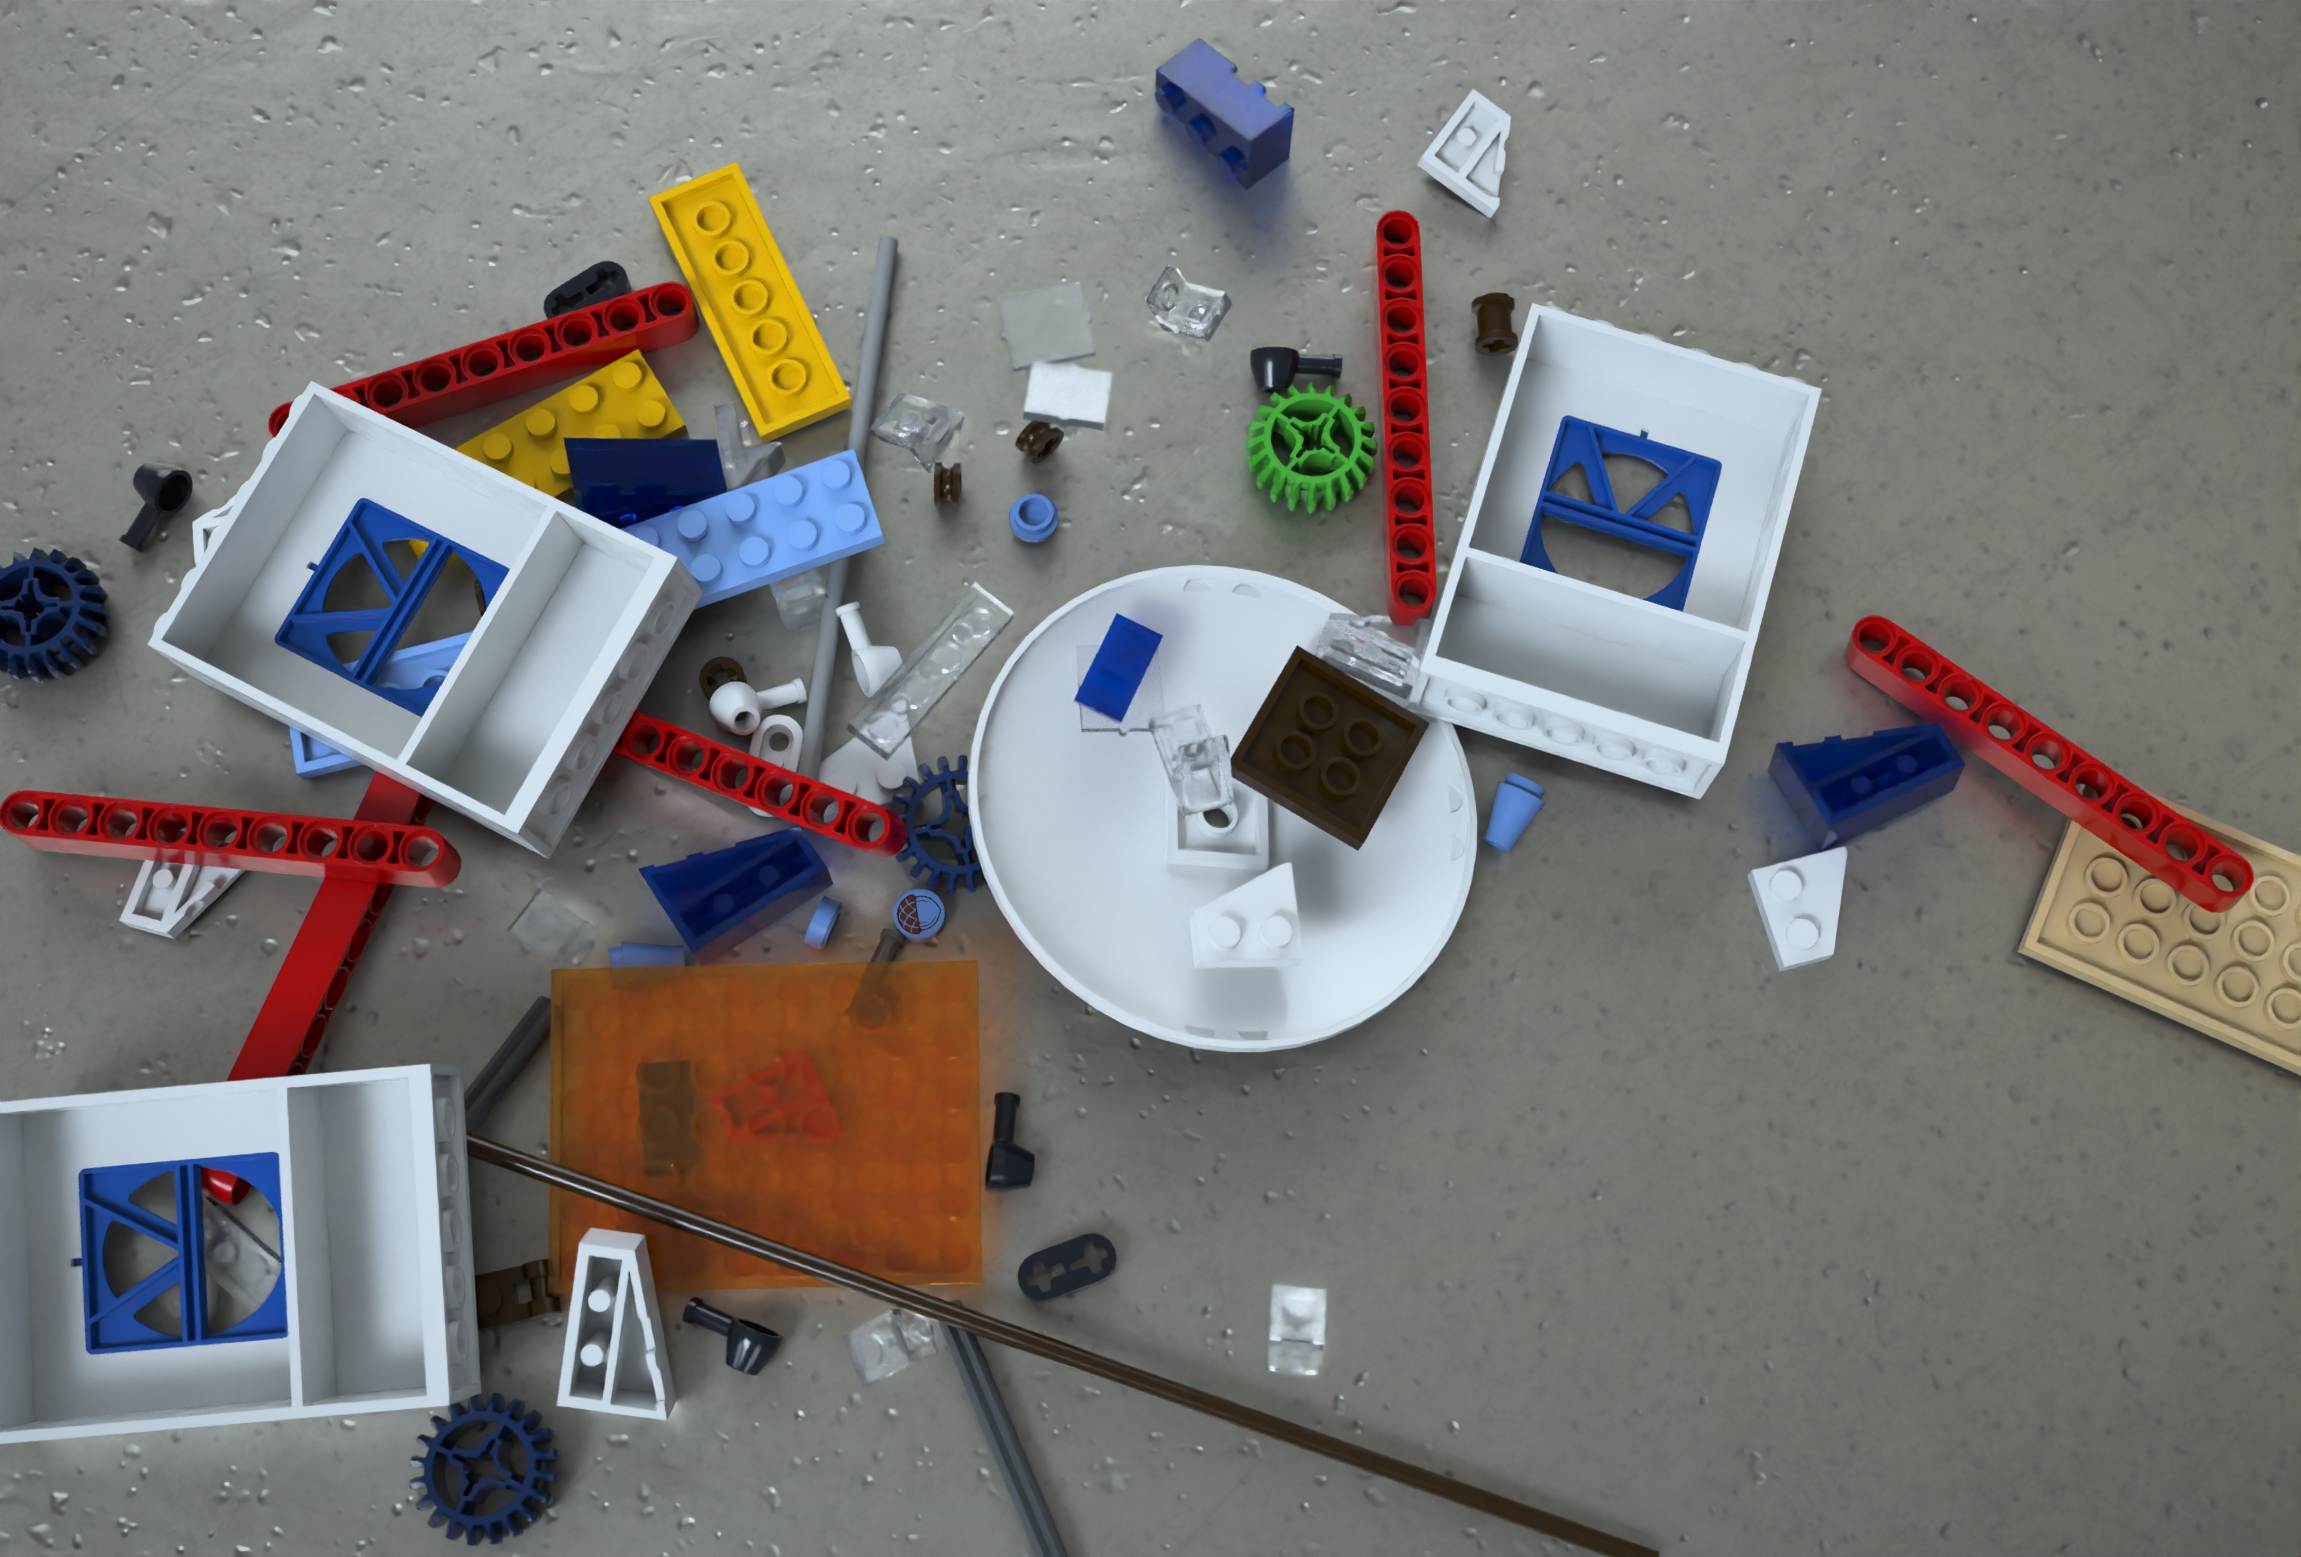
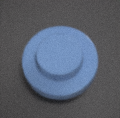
(1034, 518)

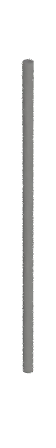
(839, 569)

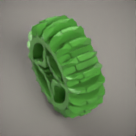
(1285, 423)

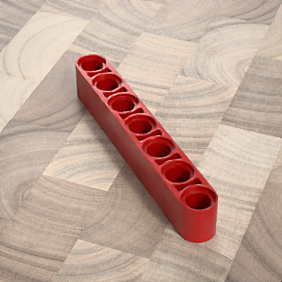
(762, 786)

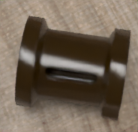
(1494, 324)

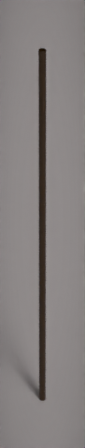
(1055, 1350)

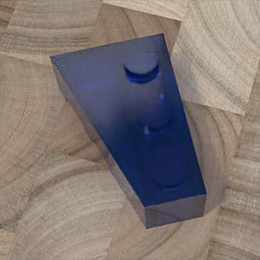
(1225, 113)
(641, 478)
(1864, 781)
(738, 890)

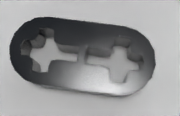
(586, 289)
(1063, 1255)

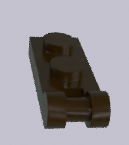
(498, 1296)

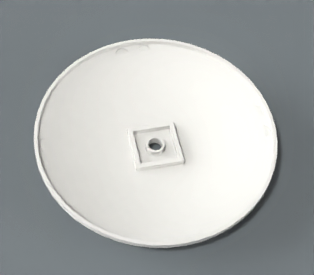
(1108, 870)

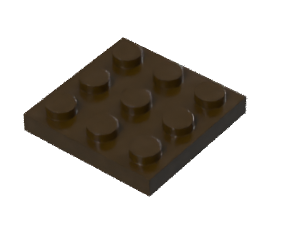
(1327, 748)

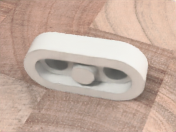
(768, 731)

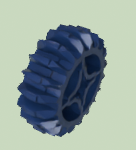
(62, 628)
(947, 782)
(443, 1450)

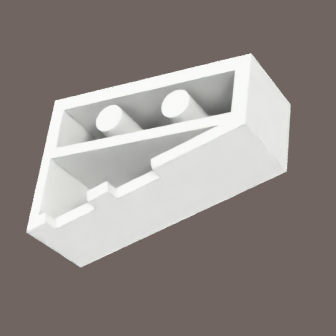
(615, 1331)

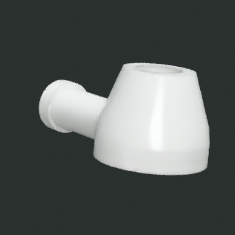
(870, 663)
(739, 697)

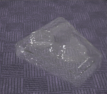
(1375, 649)

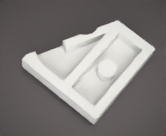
(868, 775)
(174, 895)
(1250, 925)

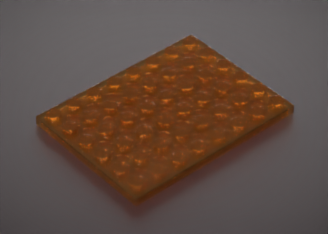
(777, 1102)

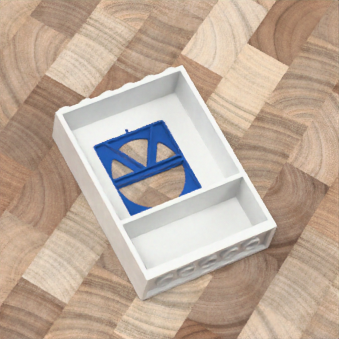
(1583, 667)
(540, 686)
(371, 1245)

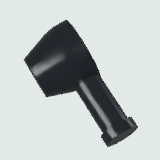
(1277, 366)
(164, 491)
(1008, 1164)
(747, 1344)

